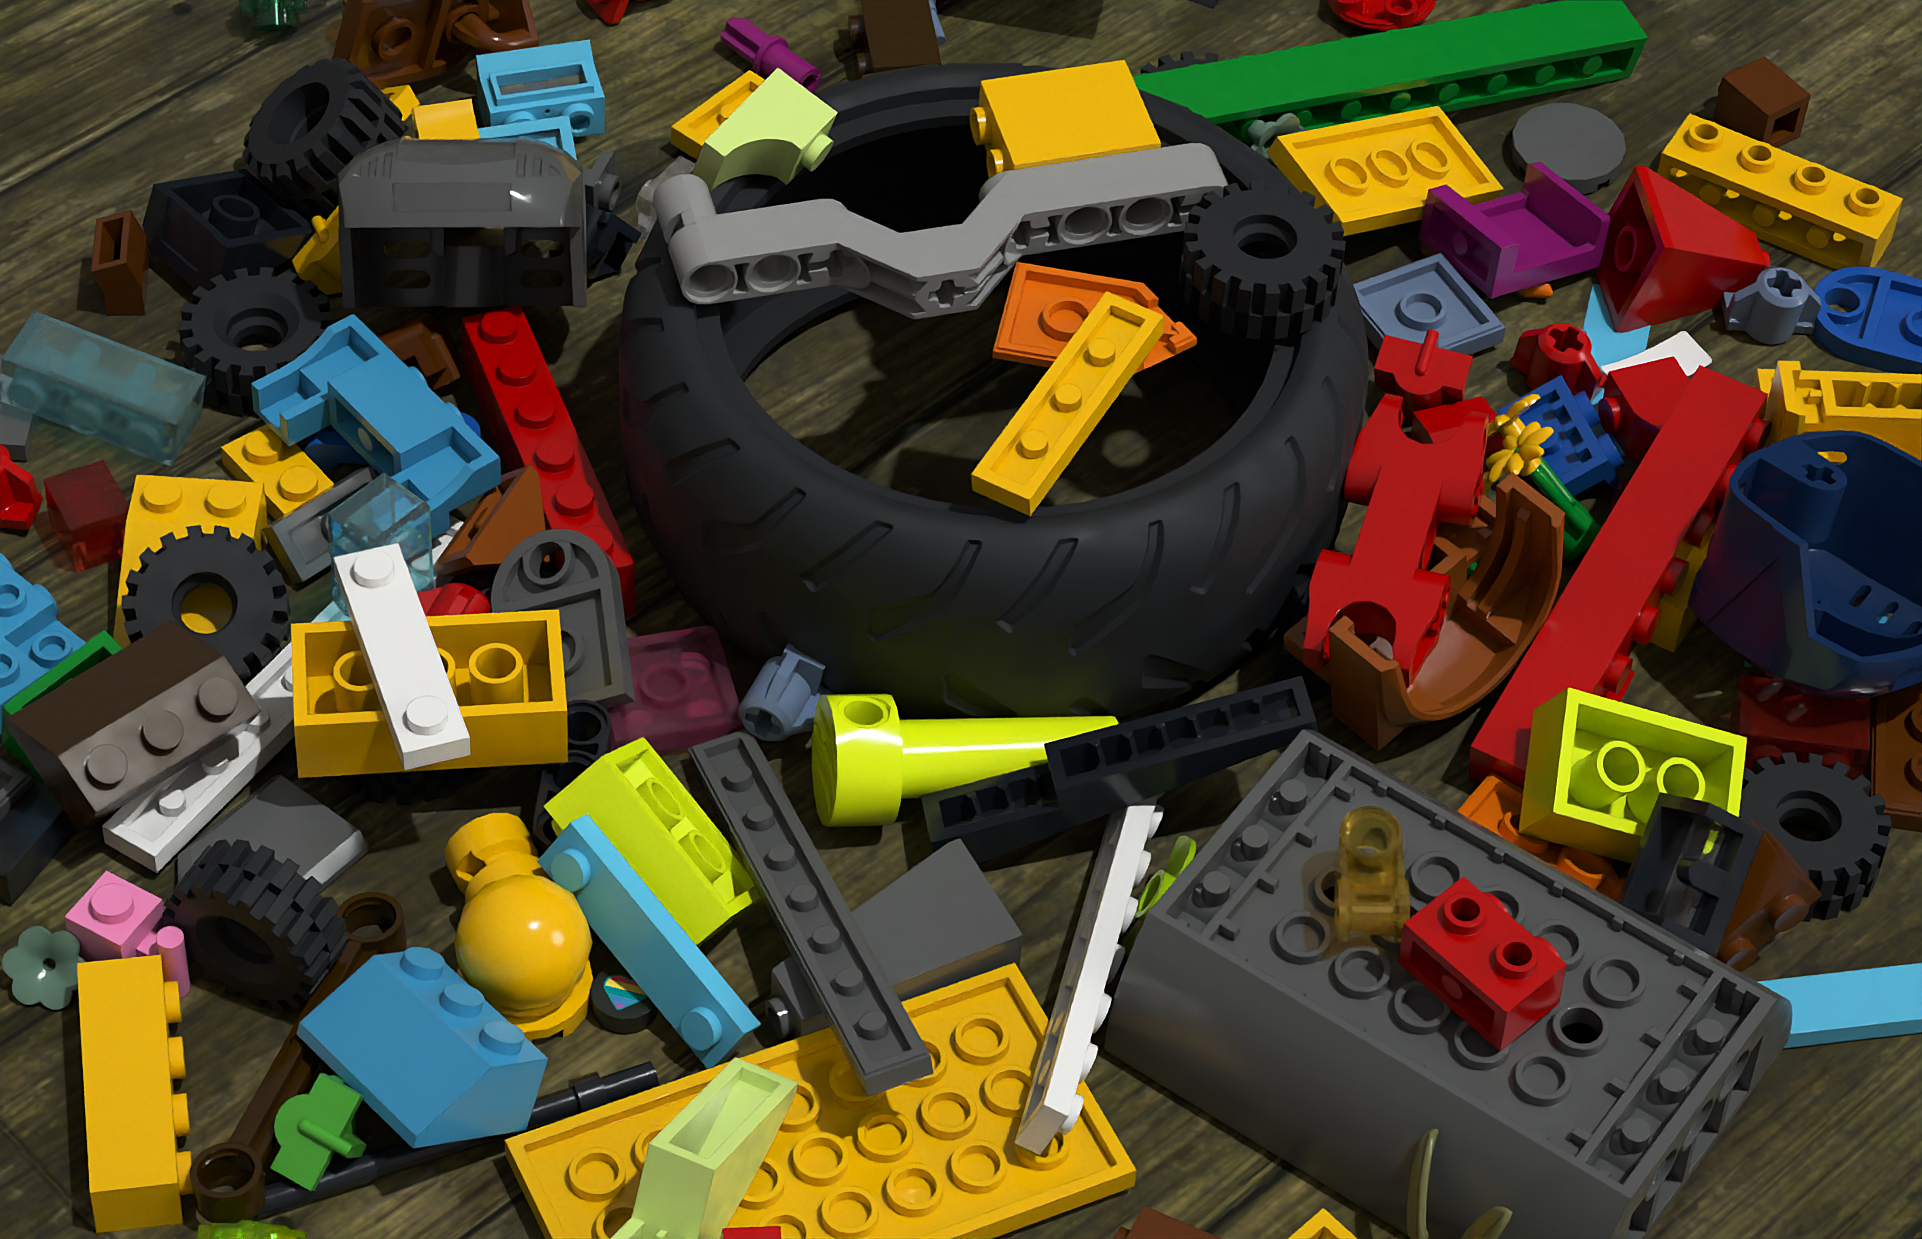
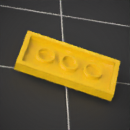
(1382, 167)

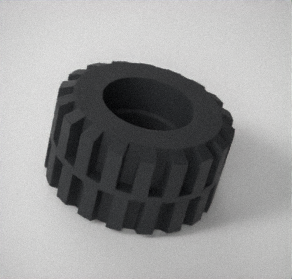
(314, 130)

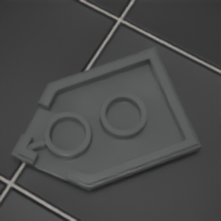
(293, 826)

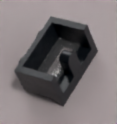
(1690, 869)

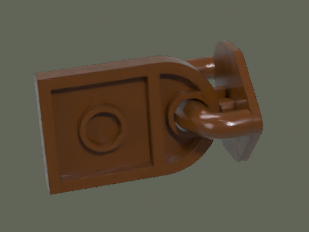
(424, 38)

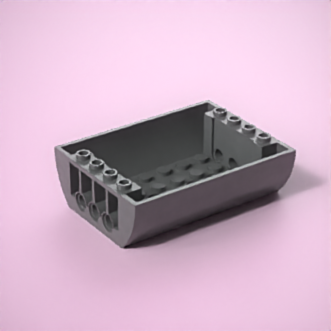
(1353, 1059)

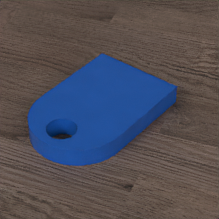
(1883, 323)

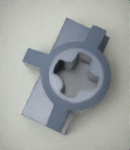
(1772, 306)
(783, 696)

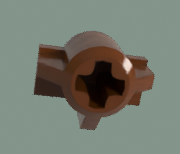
(426, 347)

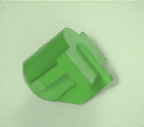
(316, 1129)

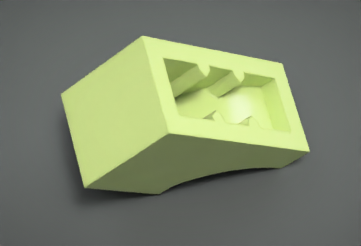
(769, 134)

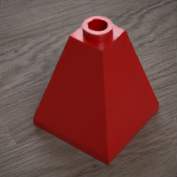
(1671, 254)

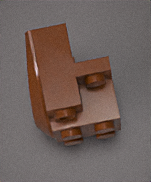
(1485, 626)

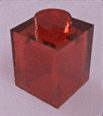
(87, 514)

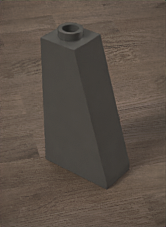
(926, 932)

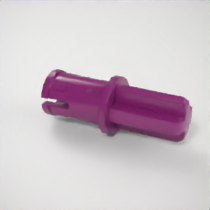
(768, 53)

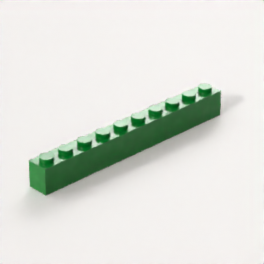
(1413, 68)

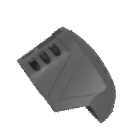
(461, 185)

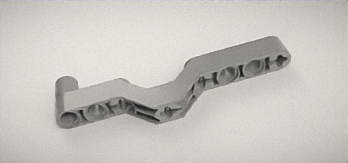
(937, 267)

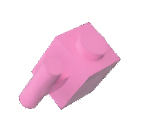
(127, 922)

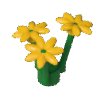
(1525, 457)

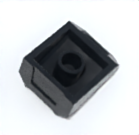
(221, 226)

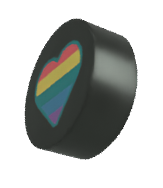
(620, 1002)

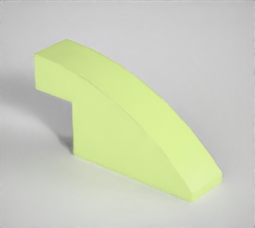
(709, 1155)

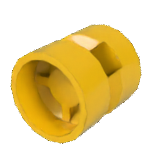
(489, 851)

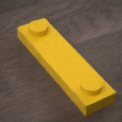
(1067, 403)

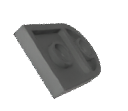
(588, 606)

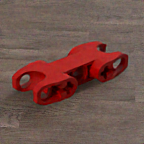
(1407, 497)

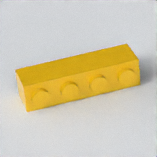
(130, 1093)

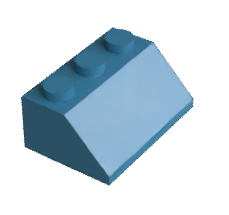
(426, 1050)

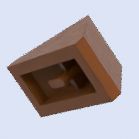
(496, 526)

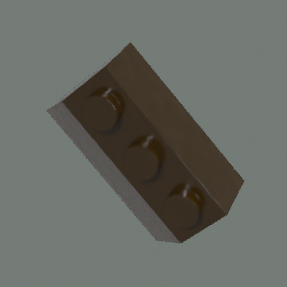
(132, 722)

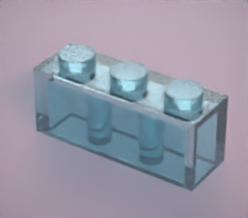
(101, 388)

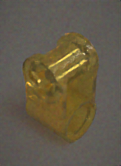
(1369, 887)

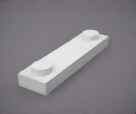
(401, 656)

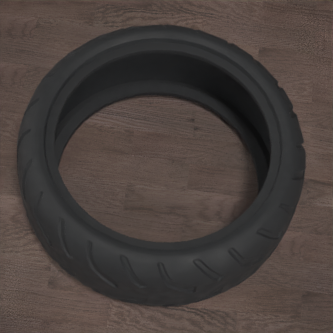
(957, 601)

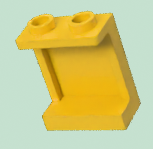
(1061, 117)

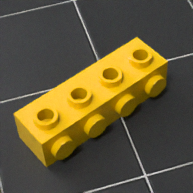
(1782, 195)

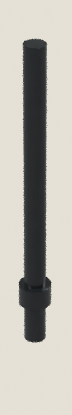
(581, 1096)

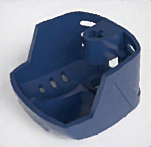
(1798, 552)

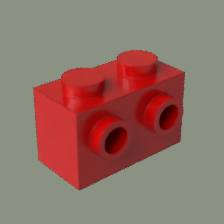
(1482, 962)

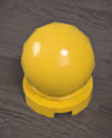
(528, 953)

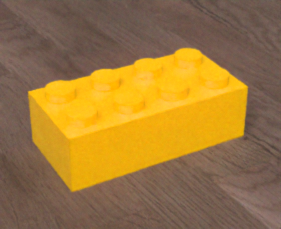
(501, 671)

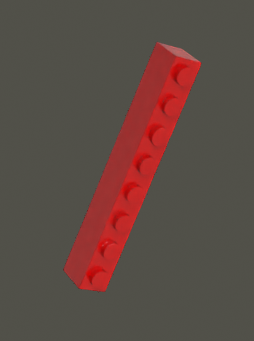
(1629, 564)

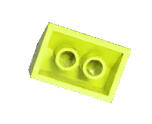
(661, 837)

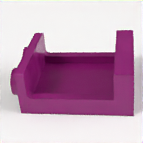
(1519, 237)

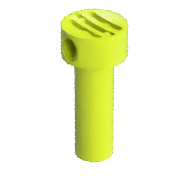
(873, 760)

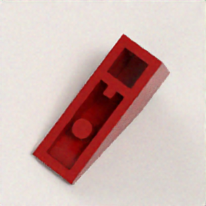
(1639, 403)

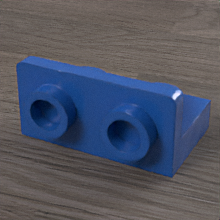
(1572, 448)

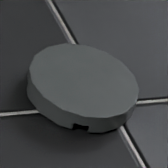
(1571, 142)

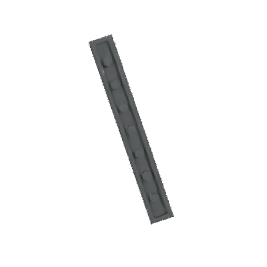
(810, 914)

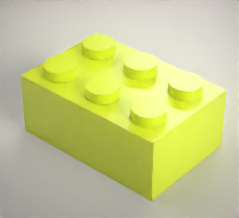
(1604, 763)

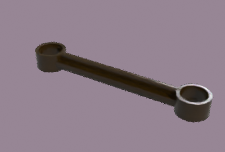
(289, 1073)

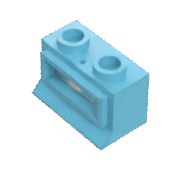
(542, 85)

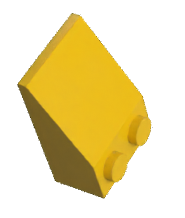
(173, 504)

